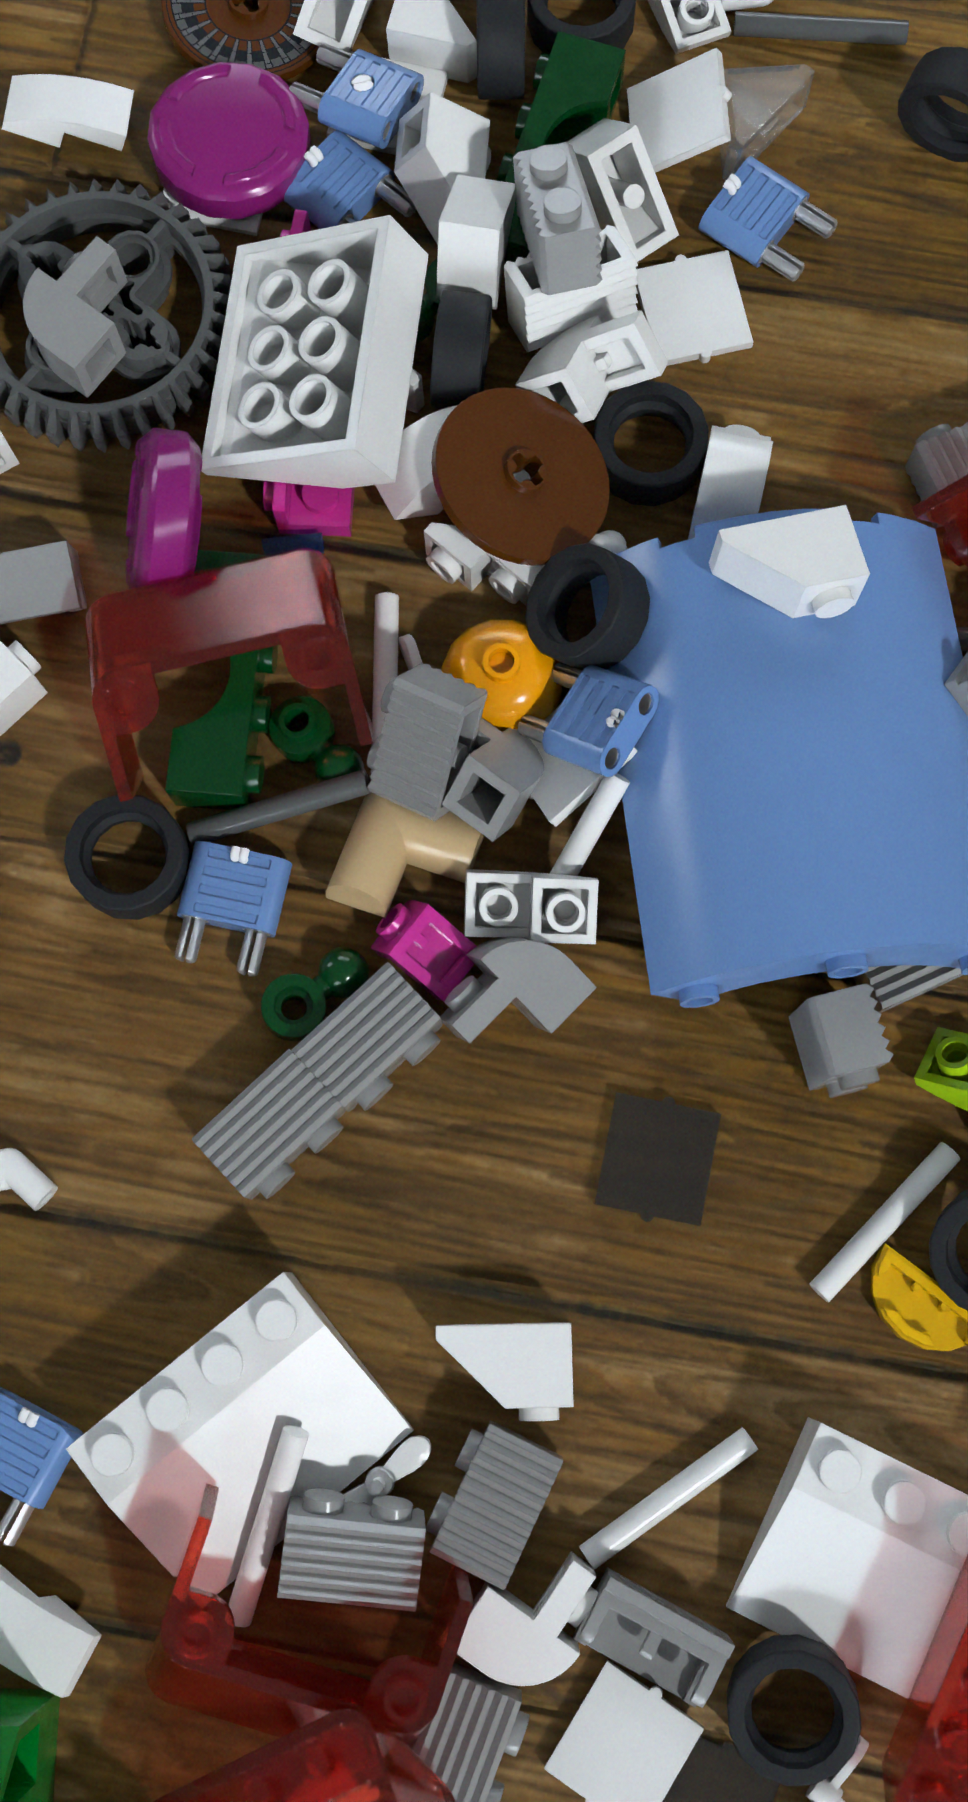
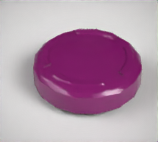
(228, 139)
(163, 507)

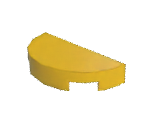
(915, 1304)

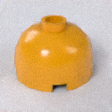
(509, 667)

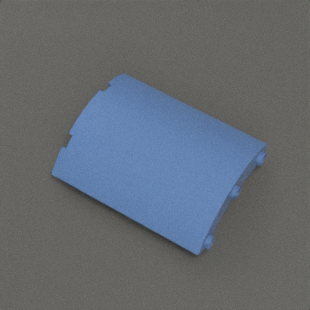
(797, 771)

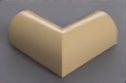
(388, 839)

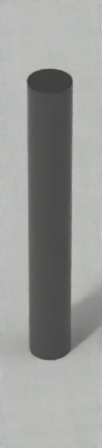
(820, 28)
(279, 807)

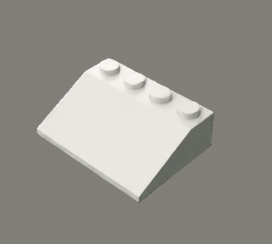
(317, 357)
(219, 1423)
(856, 1556)

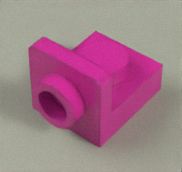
(310, 508)
(424, 947)

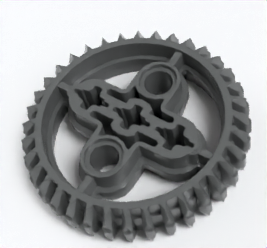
(152, 359)

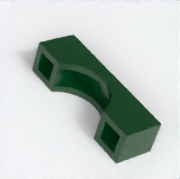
(574, 91)
(216, 756)

